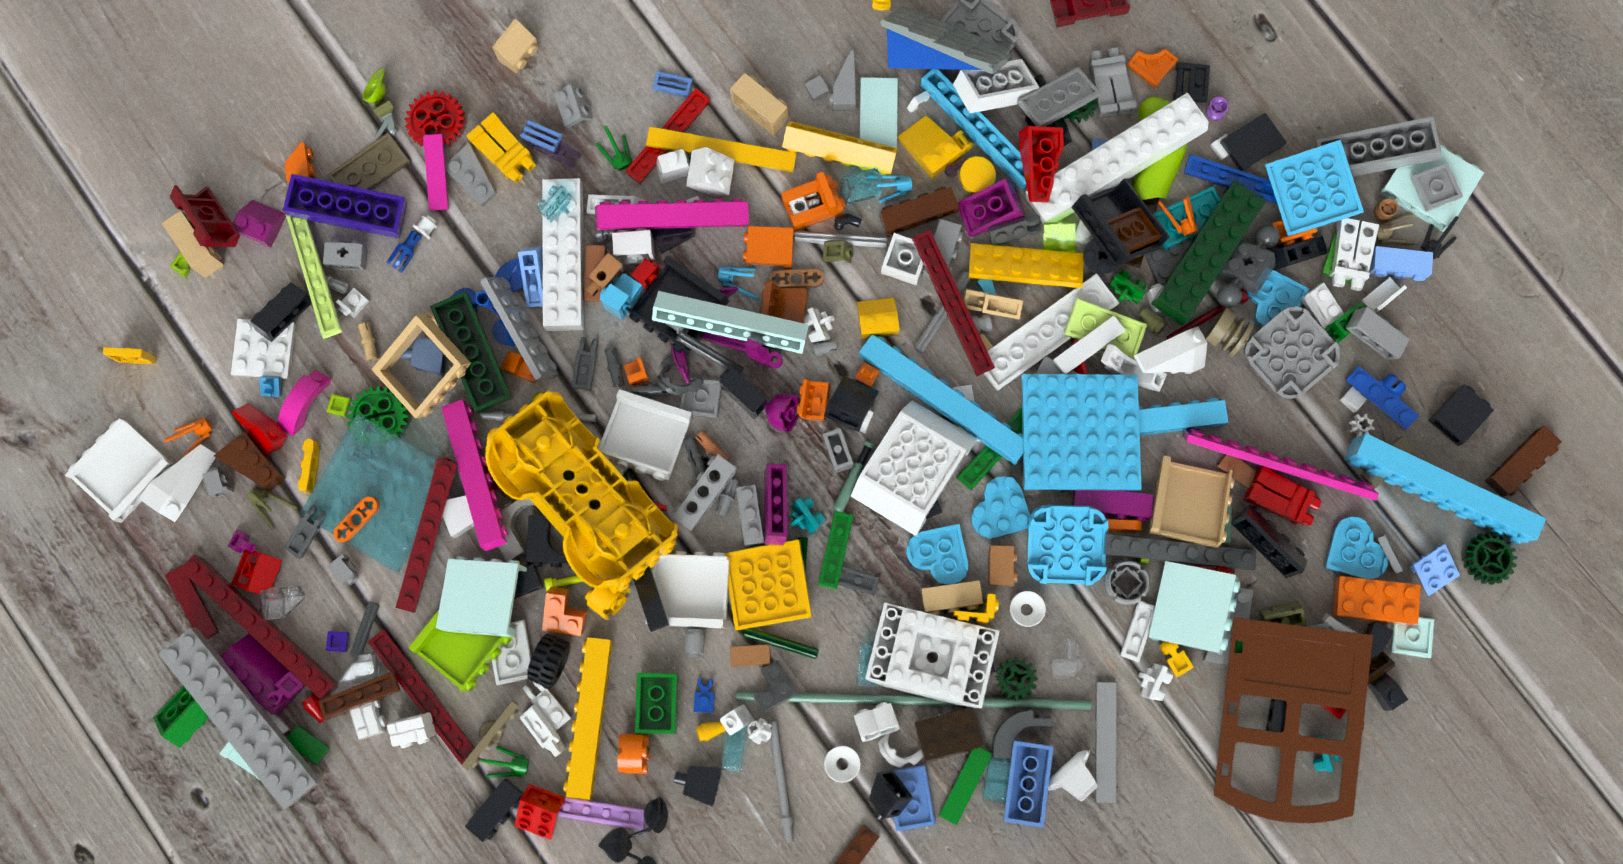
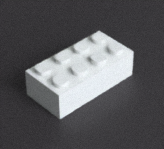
(990, 91)

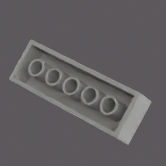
(1389, 146)

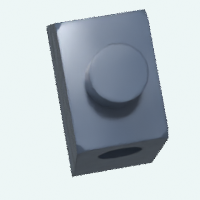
(426, 357)

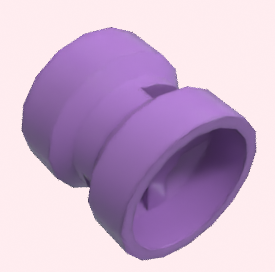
(1217, 104)

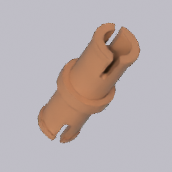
(710, 446)

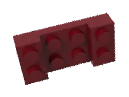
(1069, 11)
(210, 221)

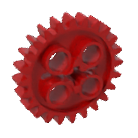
(427, 106)

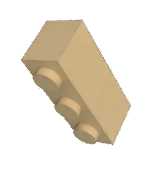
(952, 597)

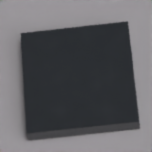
(671, 237)

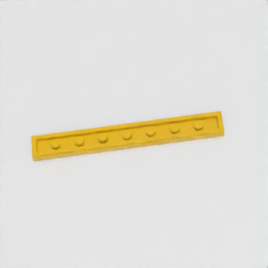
(740, 152)

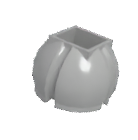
(1136, 573)

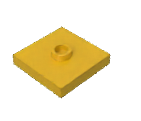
(129, 355)

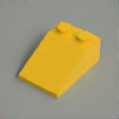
(930, 146)

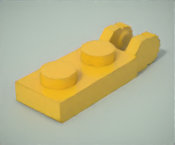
(309, 466)

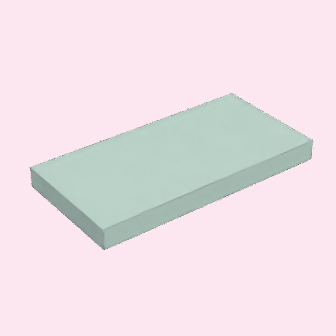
(879, 110)

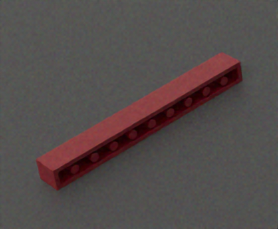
(264, 631)

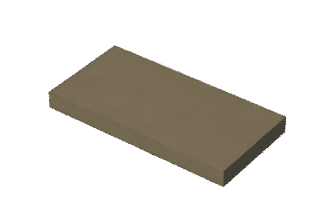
(371, 164)

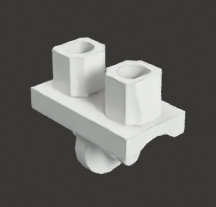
(814, 318)
(1152, 681)

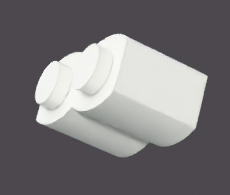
(876, 721)

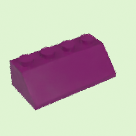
(257, 672)

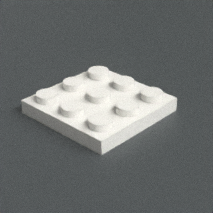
(258, 356)

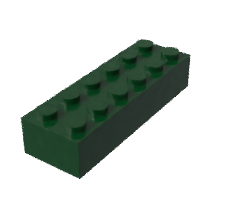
(483, 377)

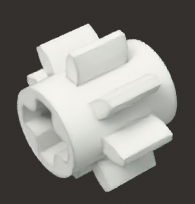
(1366, 422)
(759, 731)

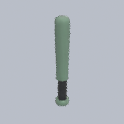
(850, 482)

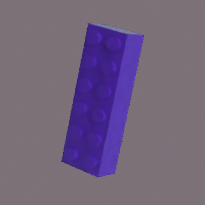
(345, 206)

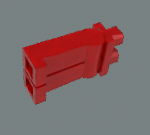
(1281, 497)

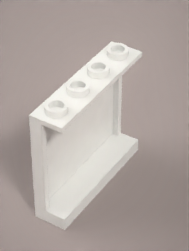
(645, 435)
(118, 469)
(693, 588)

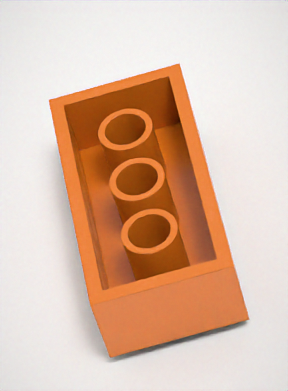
(1376, 600)

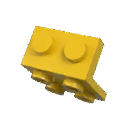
(990, 606)

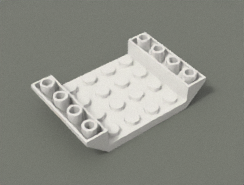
(912, 466)

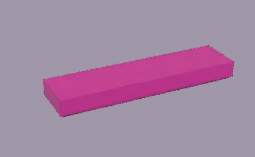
(436, 172)

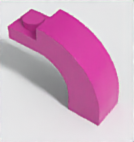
(299, 399)

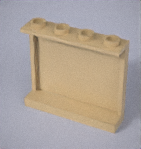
(1191, 503)

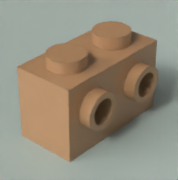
(1001, 566)

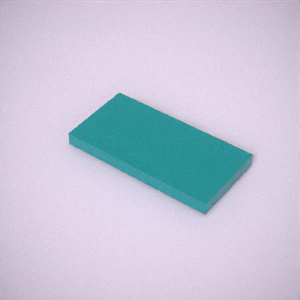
(1202, 205)

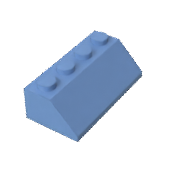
(1028, 784)

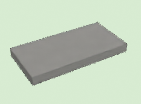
(1058, 98)

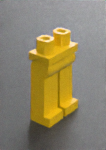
(515, 154)

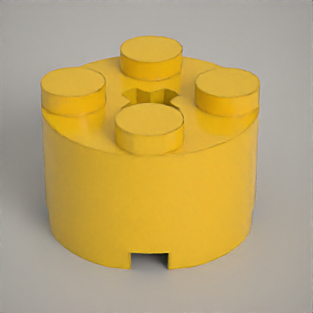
(605, 602)

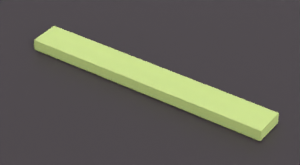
(314, 277)

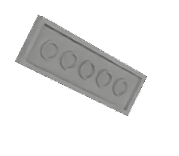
(519, 328)

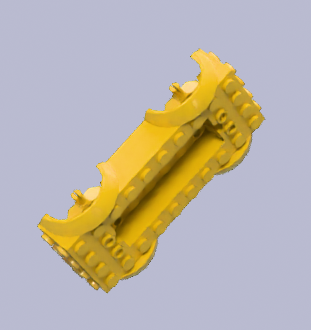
(602, 544)

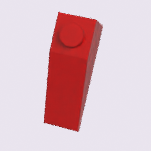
(261, 428)

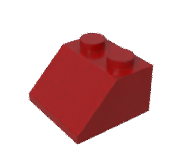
(256, 571)

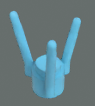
(902, 185)
(728, 274)

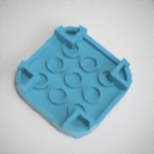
(1066, 544)

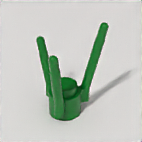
(621, 160)
(518, 765)

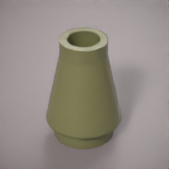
(1154, 321)

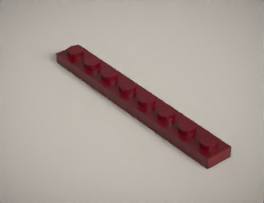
(953, 303)
(426, 535)
(422, 695)

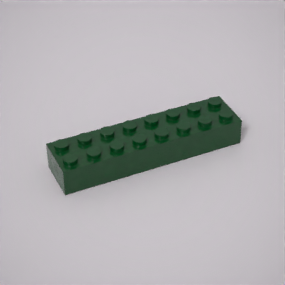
(1208, 252)

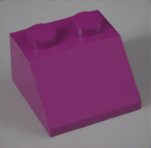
(259, 222)

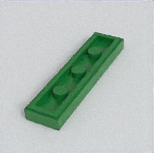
(835, 550)
(965, 785)

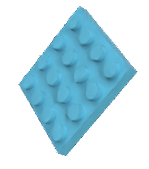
(1314, 188)

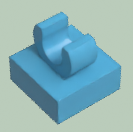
(270, 386)

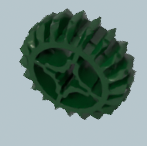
(1477, 547)

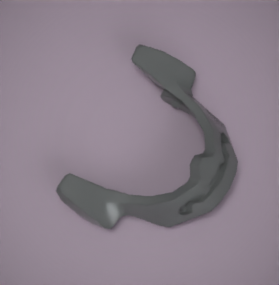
(668, 386)

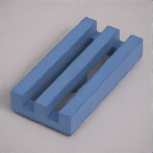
(656, 87)
(524, 135)

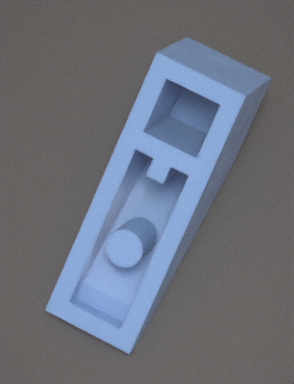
(532, 274)

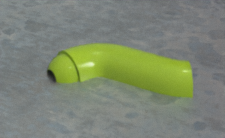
(1157, 178)

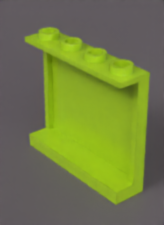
(458, 655)

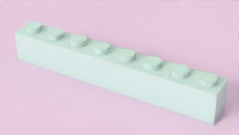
(729, 322)

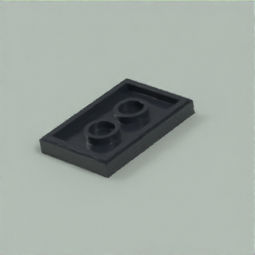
(1253, 142)

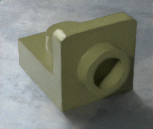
(837, 251)

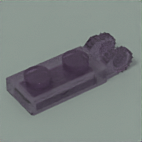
(560, 151)

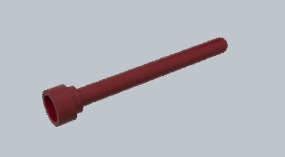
(1205, 317)

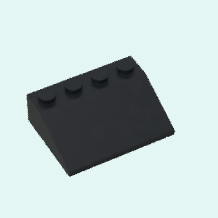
(1270, 542)

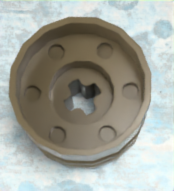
(1230, 332)

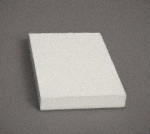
(515, 657)

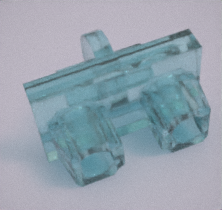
(556, 204)

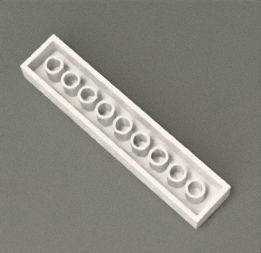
(1123, 156)

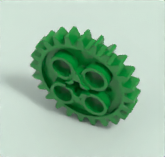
(375, 400)

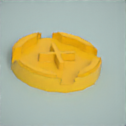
(976, 174)

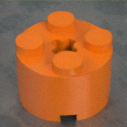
(633, 753)

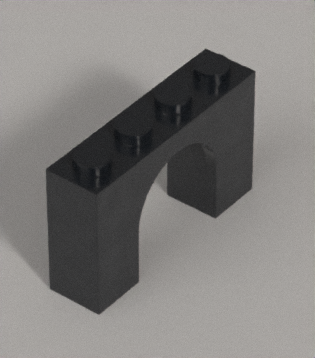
(538, 544)

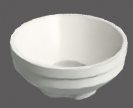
(1037, 604)
(853, 764)

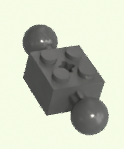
(1248, 266)

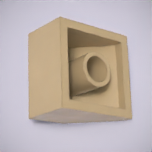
(515, 46)

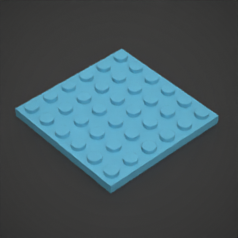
(1081, 432)

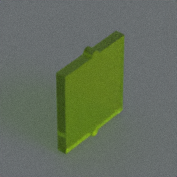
(1059, 236)

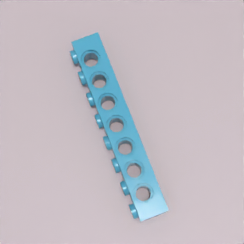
(975, 126)

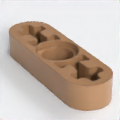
(810, 283)

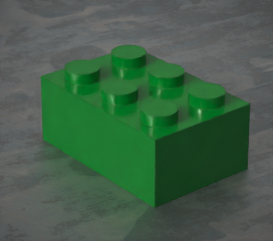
(656, 703)

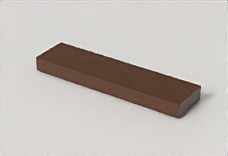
(359, 695)

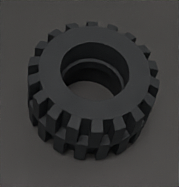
(548, 661)

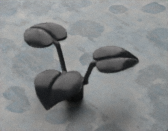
(618, 843)

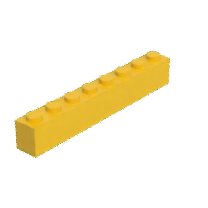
(589, 718)

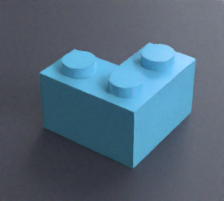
(621, 295)

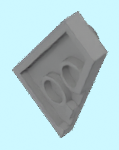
(470, 175)

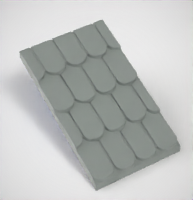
(927, 43)

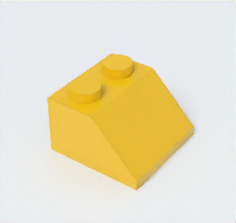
(878, 318)

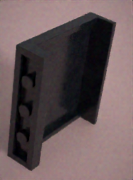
(1106, 205)
(678, 281)

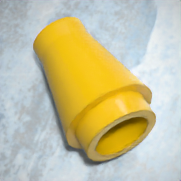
(709, 730)

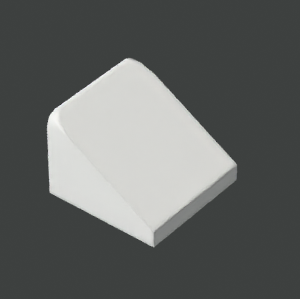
(1353, 399)

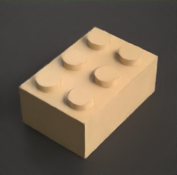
(759, 104)
(200, 258)

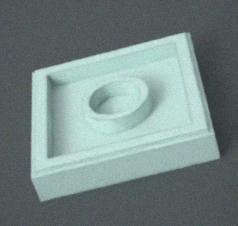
(1414, 639)

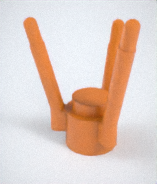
(1188, 226)
(200, 427)

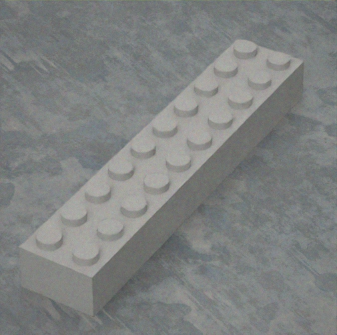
(239, 717)

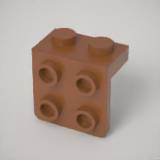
(784, 302)

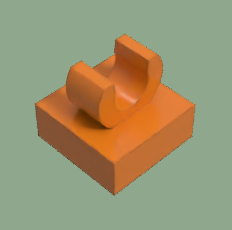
(867, 374)

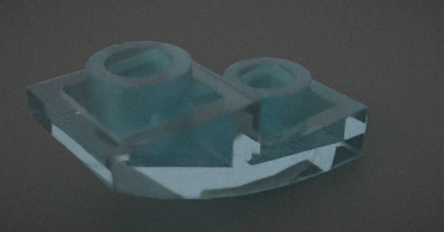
(864, 658)
(734, 750)

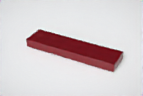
(191, 602)

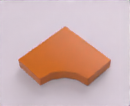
(1152, 67)

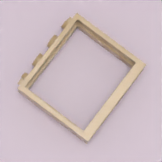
(400, 345)

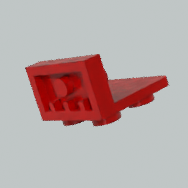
(539, 811)

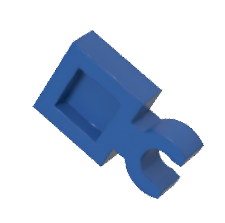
(704, 699)

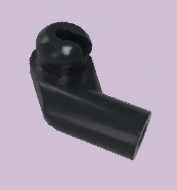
(846, 219)

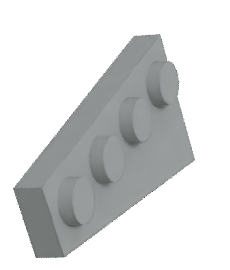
(1242, 610)

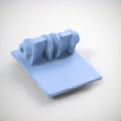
(1435, 569)

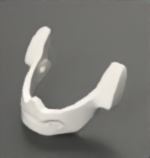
(890, 754)

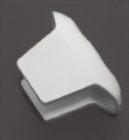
(1075, 777)

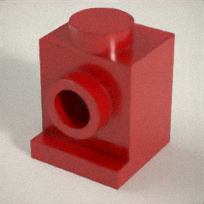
(646, 273)

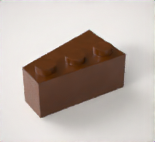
(249, 460)

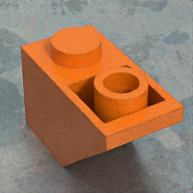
(300, 162)

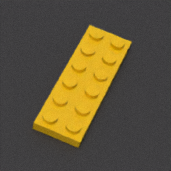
(1026, 265)

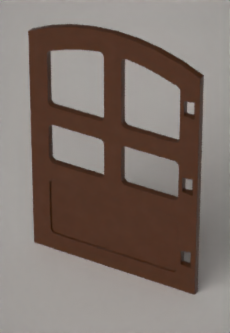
(1299, 668)

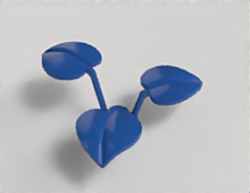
(512, 273)

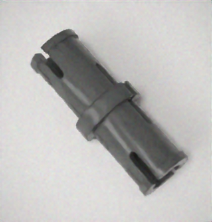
(614, 367)
(649, 390)
(695, 456)

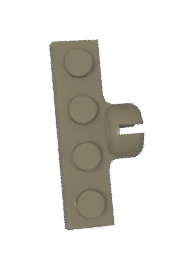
(490, 733)

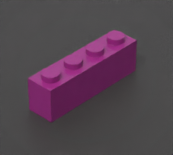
(1116, 503)
(775, 504)

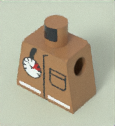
(608, 267)

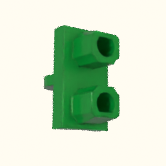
(1128, 289)

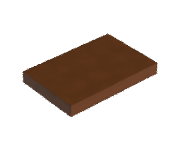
(1134, 229)

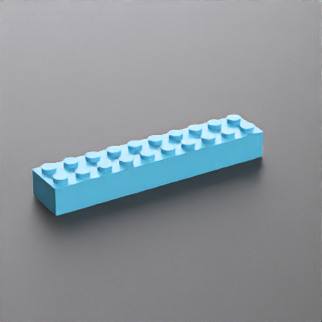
(1444, 489)

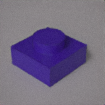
(337, 641)

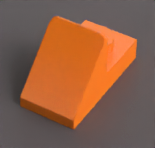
(517, 366)

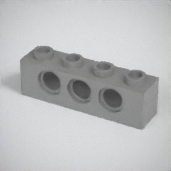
(726, 470)

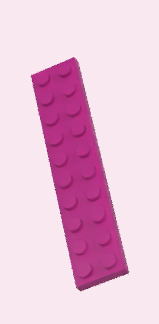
(1285, 465)

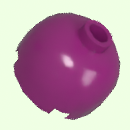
(782, 411)

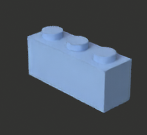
(1401, 263)

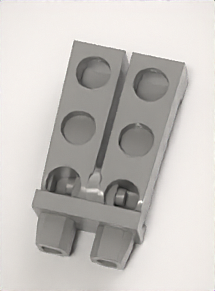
(1112, 81)

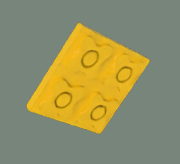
(768, 585)

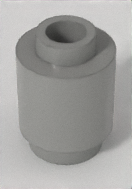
(694, 643)

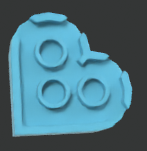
(1276, 295)
(1002, 510)
(1354, 550)
(941, 553)

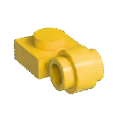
(1178, 662)

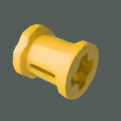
(966, 144)

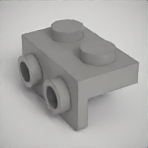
(572, 105)

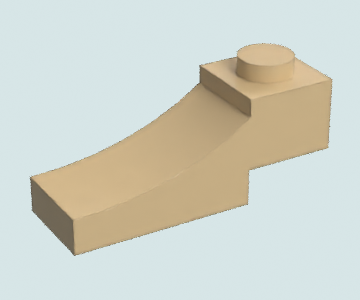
(992, 303)

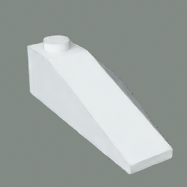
(1178, 354)
(175, 487)

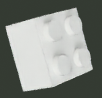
(710, 172)
(633, 246)
(902, 260)

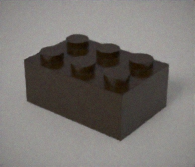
(948, 735)

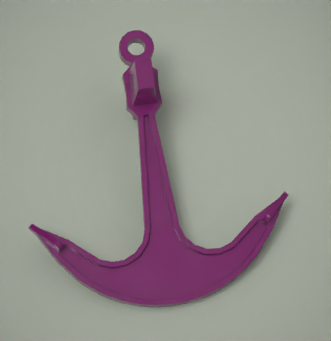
(752, 348)

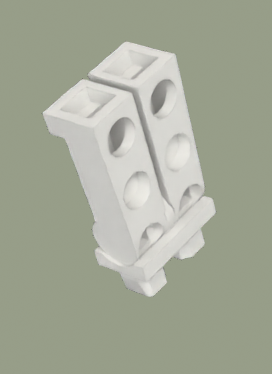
(1353, 252)

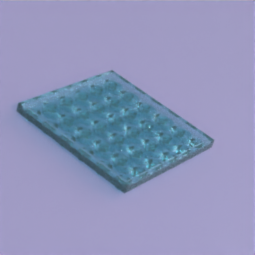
(382, 467)

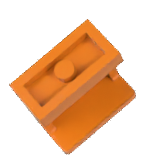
(769, 246)

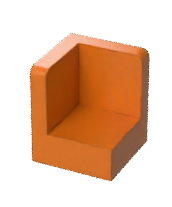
(636, 372)

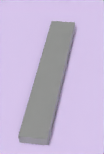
(1105, 742)

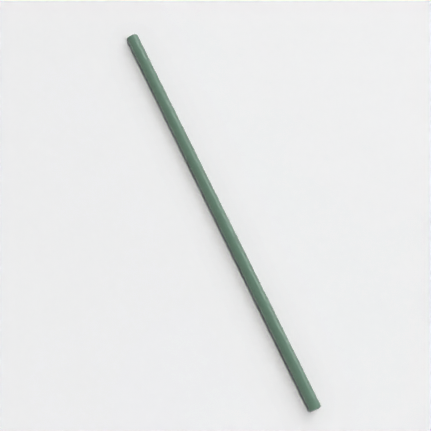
(924, 701)

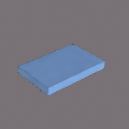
(919, 810)

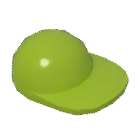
(375, 88)

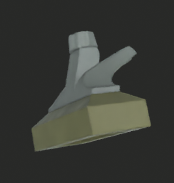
(384, 109)

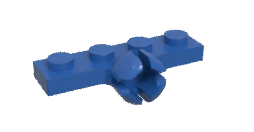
(1383, 395)

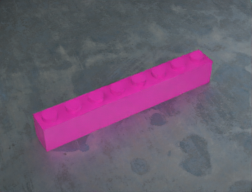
(671, 215)
(474, 475)

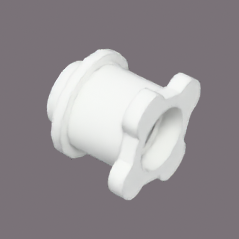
(425, 226)

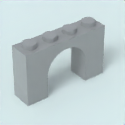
(515, 546)

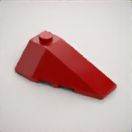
(1040, 156)

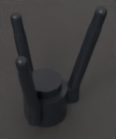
(1434, 245)

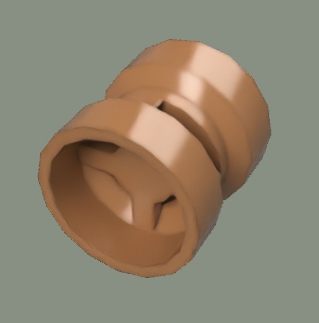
(1389, 206)

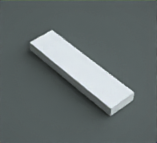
(1089, 345)

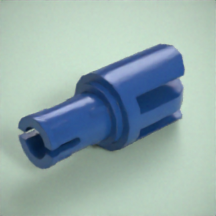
(405, 249)

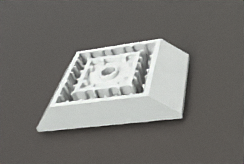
(910, 635)

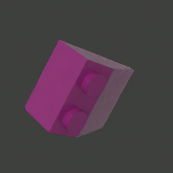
(990, 207)

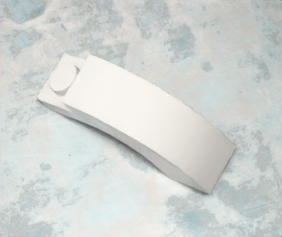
(1120, 364)

